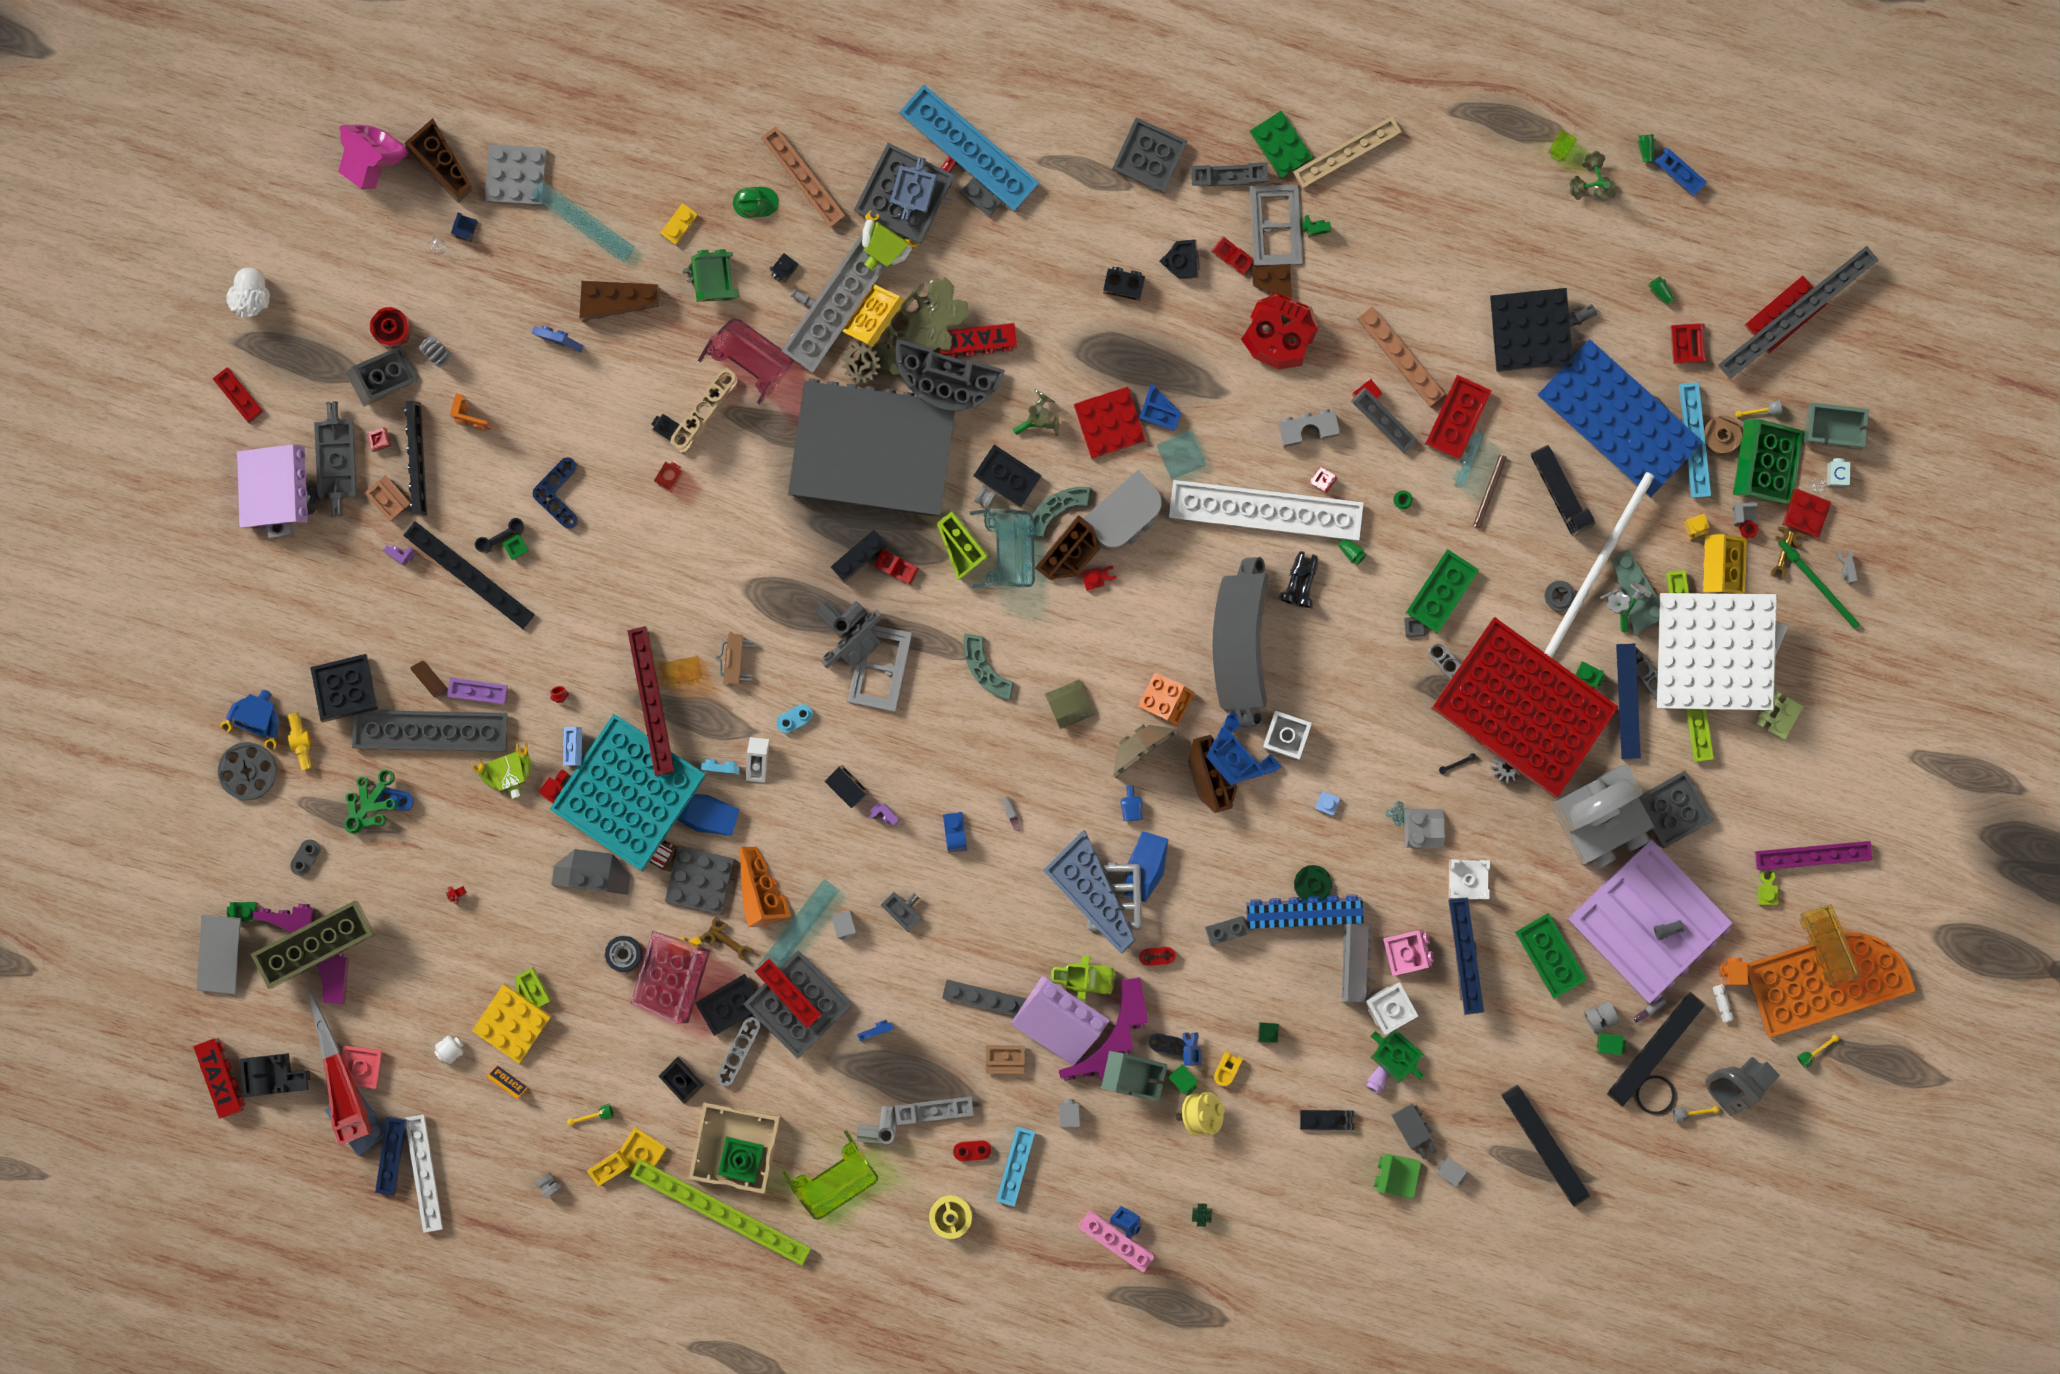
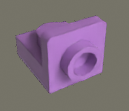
(396, 554)
(888, 816)

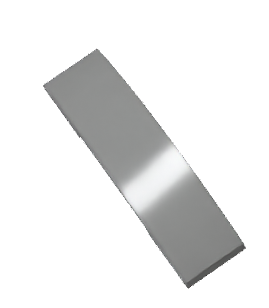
(934, 1110)

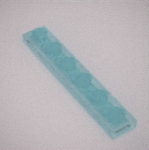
(583, 221)
(801, 924)

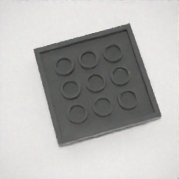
(880, 188)
(782, 1021)

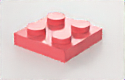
(363, 1065)

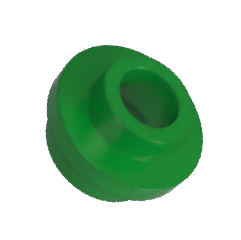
(1407, 495)

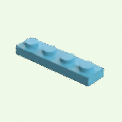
(1015, 1166)

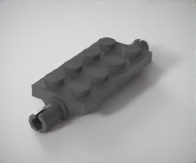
(335, 459)

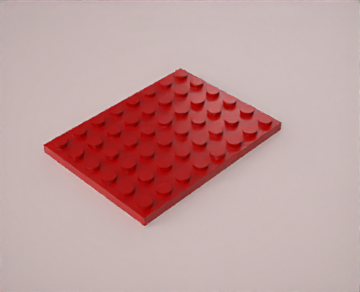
(1524, 707)

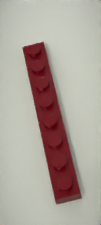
(651, 701)

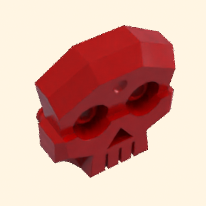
(1274, 345)

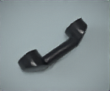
(515, 527)

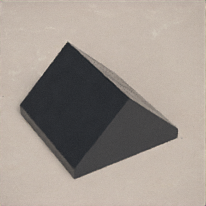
(682, 1079)

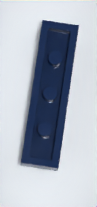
(390, 1155)

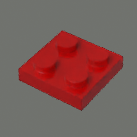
(1806, 513)

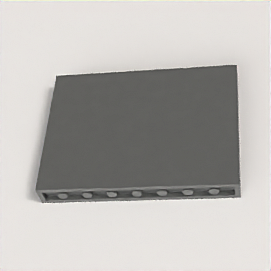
(870, 448)

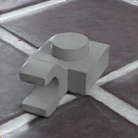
(1848, 572)

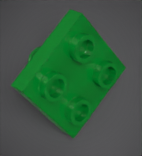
(740, 1159)

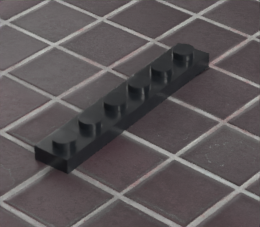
(416, 458)

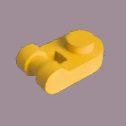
(1224, 1076)

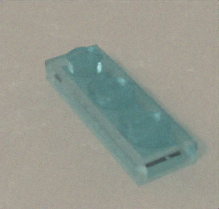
(1467, 459)

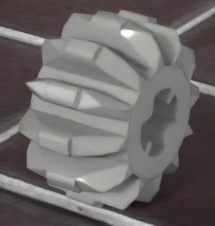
(435, 351)
(1502, 772)

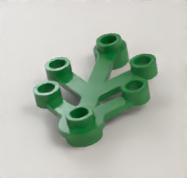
(368, 803)

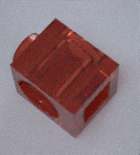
(669, 485)

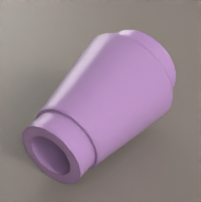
(1377, 1080)

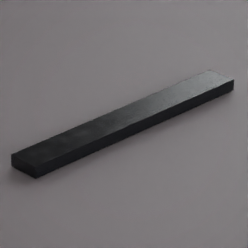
(469, 575)

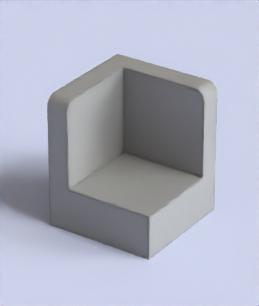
(1744, 512)

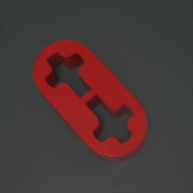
(1158, 961)

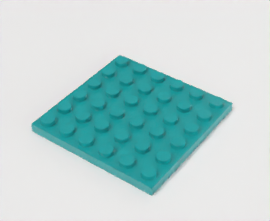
(621, 799)

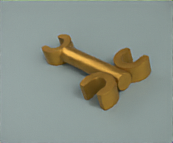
(1790, 538)
(715, 931)

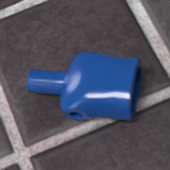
(1131, 805)

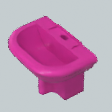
(366, 152)

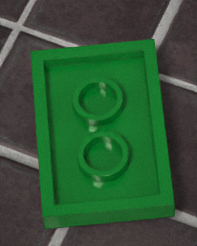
(1280, 144)

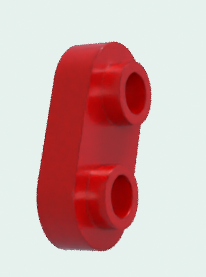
(972, 1150)

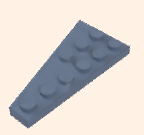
(1087, 886)

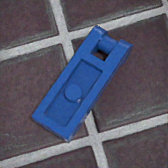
(1680, 172)

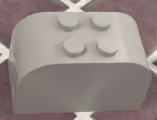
(1125, 513)

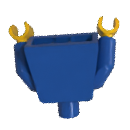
(255, 716)

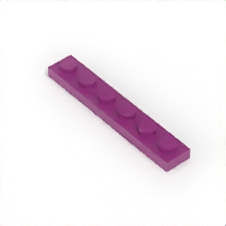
(1813, 855)

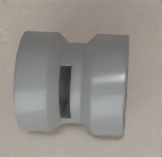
(547, 1185)

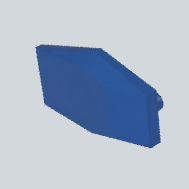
(709, 815)
(1151, 856)

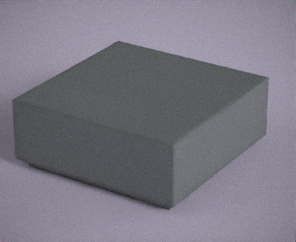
(1413, 628)

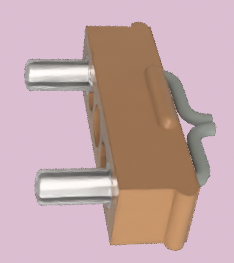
(733, 659)

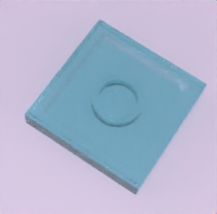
(1181, 454)

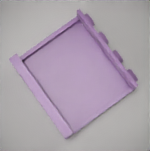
(272, 486)

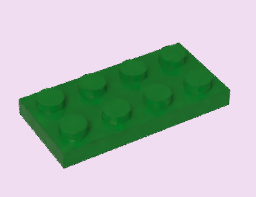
(1442, 591)
(1550, 956)

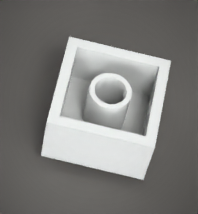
(1287, 735)

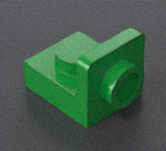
(1319, 227)
(1590, 674)
(242, 910)

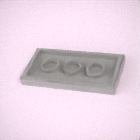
(218, 954)

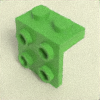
(1397, 1175)

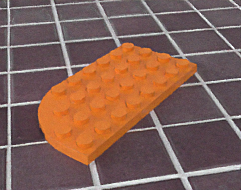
(1795, 995)

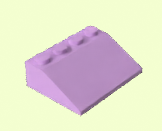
(1059, 1021)

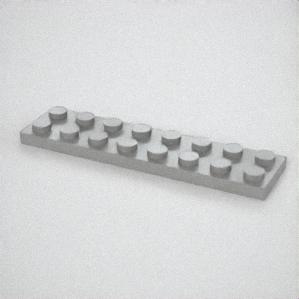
(832, 308)

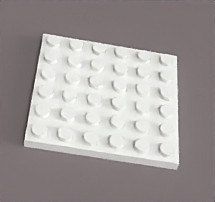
(1717, 651)

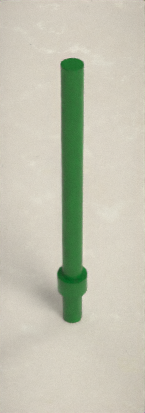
(1794, 557)

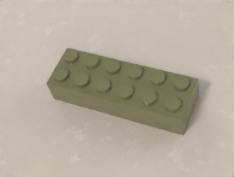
(313, 944)

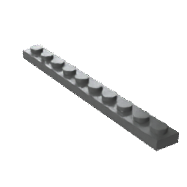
(1798, 312)

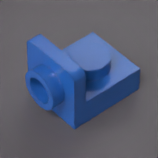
(1126, 1221)

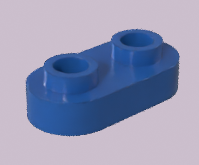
(398, 796)

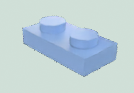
(572, 746)

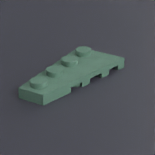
(1647, 609)

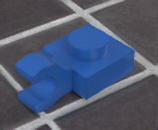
(1192, 1051)

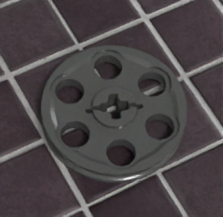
(240, 778)

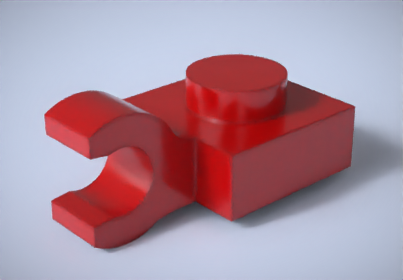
(553, 787)

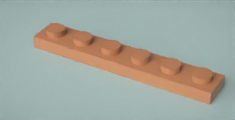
(803, 177)
(1401, 356)

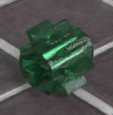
(1201, 1214)

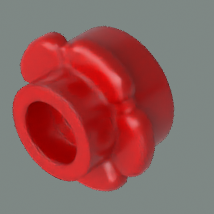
(1753, 529)
(559, 694)

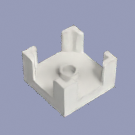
(1468, 879)

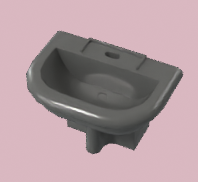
(1741, 1087)

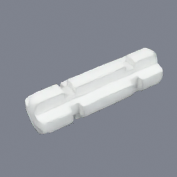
(1723, 1003)

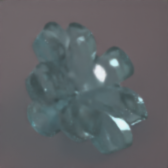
(1397, 813)

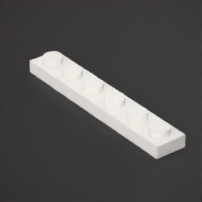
(424, 1173)

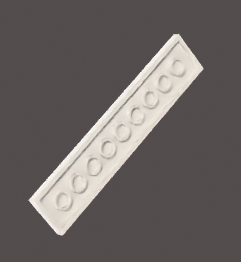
(1266, 510)

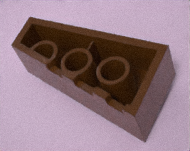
(437, 158)
(613, 298)

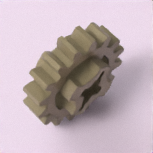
(860, 370)

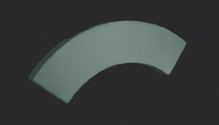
(1056, 504)
(982, 671)

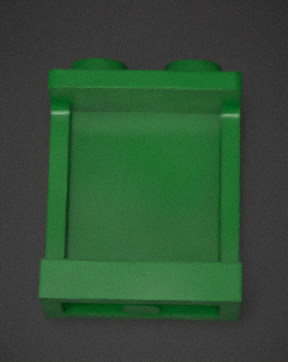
(713, 276)

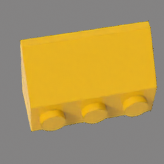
(1724, 564)

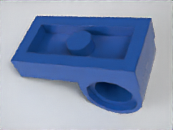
(954, 832)

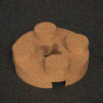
(1732, 430)

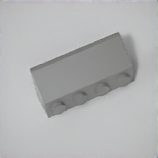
(1355, 963)

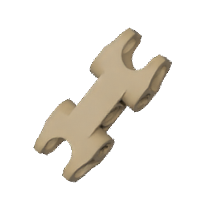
(692, 434)

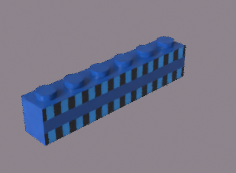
(1304, 912)

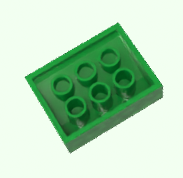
(1768, 461)

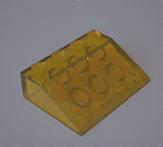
(1830, 944)

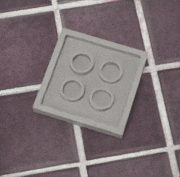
(514, 174)

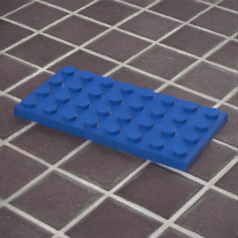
(1619, 417)

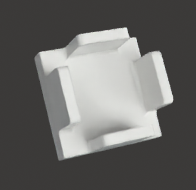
(1391, 1008)

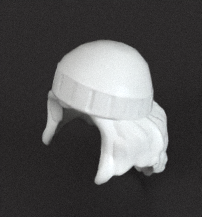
(248, 293)

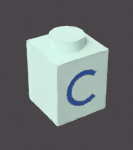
(1838, 473)

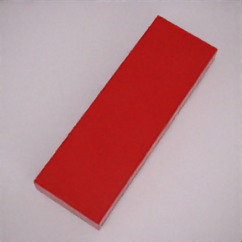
(238, 395)

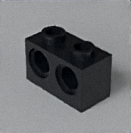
(1122, 289)

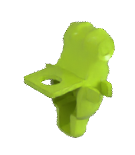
(1085, 977)

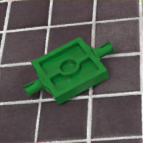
(1397, 1055)

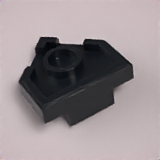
(1183, 259)

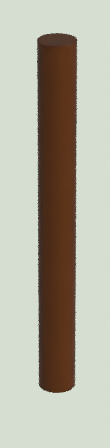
(1489, 491)

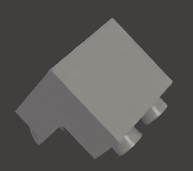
(1603, 816)

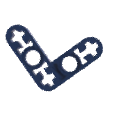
(552, 489)

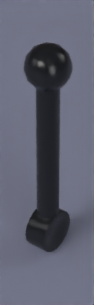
(1472, 757)

